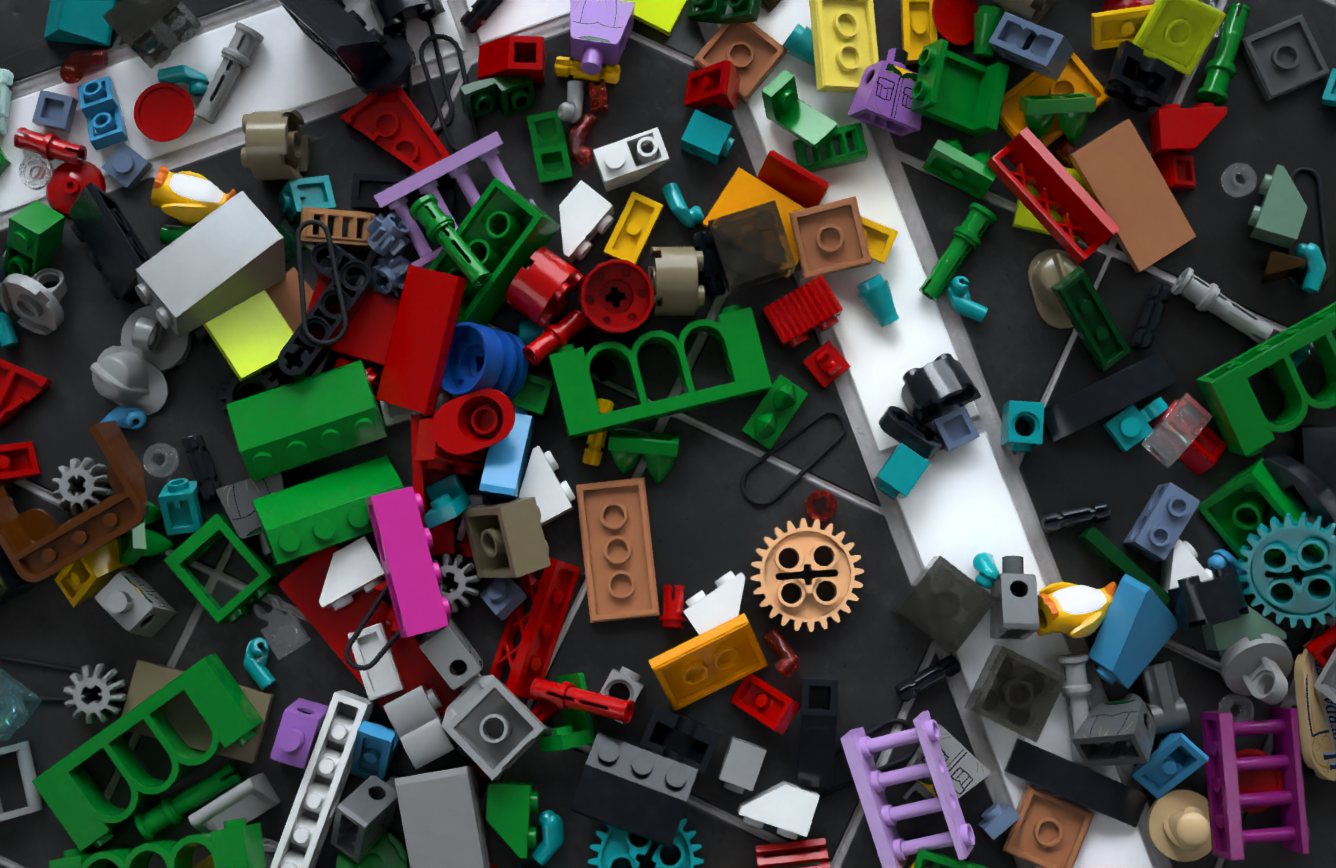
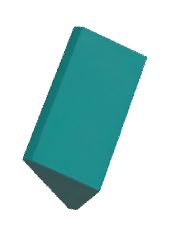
(79, 22)

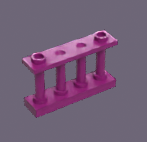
(1223, 790)

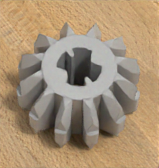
(70, 486)
(461, 577)
(101, 706)

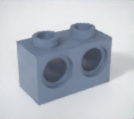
(1031, 46)
(1161, 522)

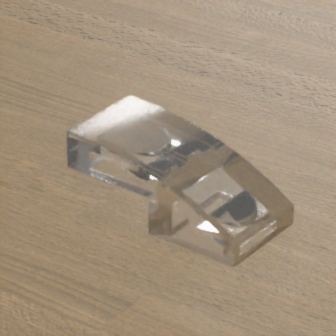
(1177, 430)

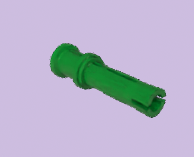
(1221, 68)
(442, 230)
(965, 238)
(173, 809)

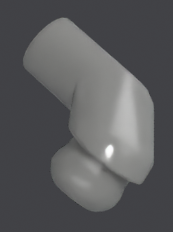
(572, 109)

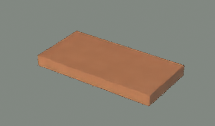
(1133, 194)
(617, 550)

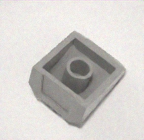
(492, 725)

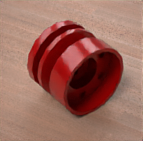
(626, 280)

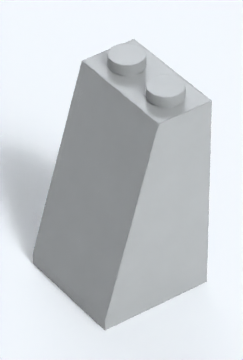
(213, 266)
(443, 819)

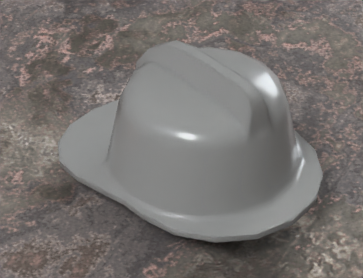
(129, 380)

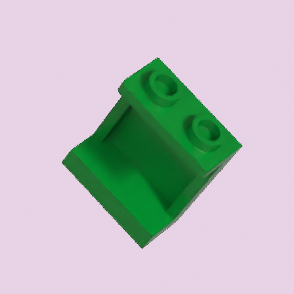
(958, 90)

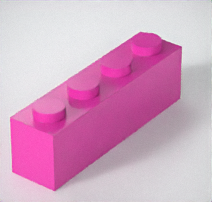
(408, 562)

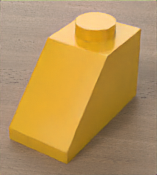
(90, 573)

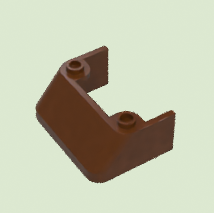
(42, 548)

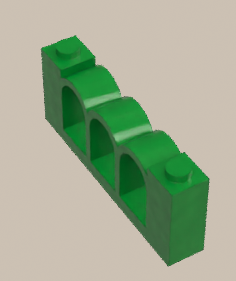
(741, 352)
(1234, 402)
(78, 800)
(231, 847)

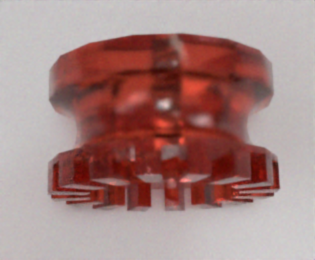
(600, 97)
(817, 495)

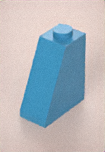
(508, 459)
(1131, 633)

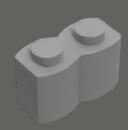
(419, 725)

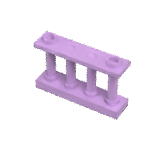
(427, 184)
(883, 816)

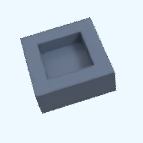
(55, 111)
(126, 166)
(955, 428)
(503, 596)
(997, 819)

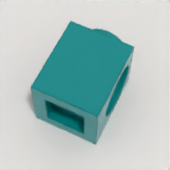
(707, 137)
(1030, 412)
(900, 472)

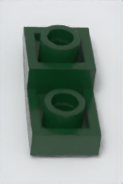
(724, 11)
(503, 93)

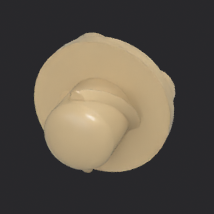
(1180, 825)

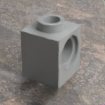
(626, 677)
(741, 765)

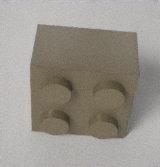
(506, 538)

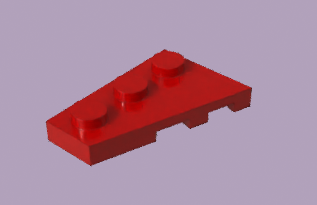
(398, 128)

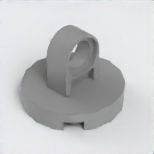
(33, 302)
(153, 342)
(1258, 668)

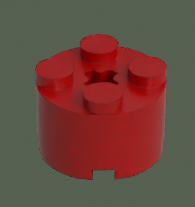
(543, 287)

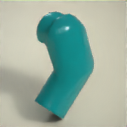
(184, 74)
(1315, 266)
(961, 300)
(987, 570)
(255, 662)
(552, 834)

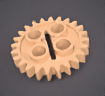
(804, 543)

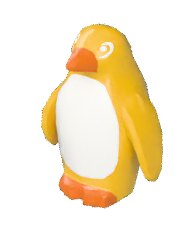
(186, 195)
(1073, 608)

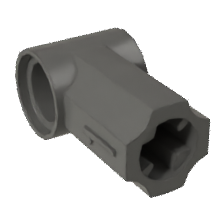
(1163, 699)

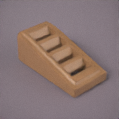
(338, 217)

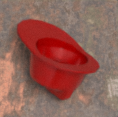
(473, 421)

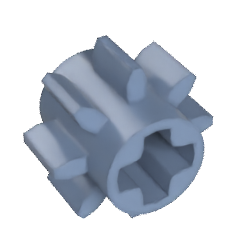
(388, 234)
(390, 274)

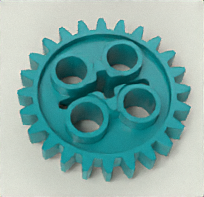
(1291, 539)
(617, 844)

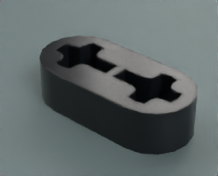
(906, 430)

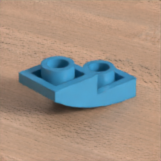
(103, 113)

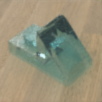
(16, 705)

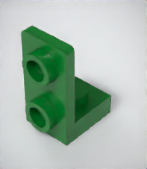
(793, 114)
(577, 724)

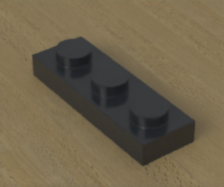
(368, 185)

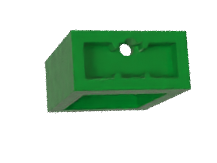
(200, 542)

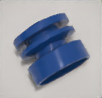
(484, 360)

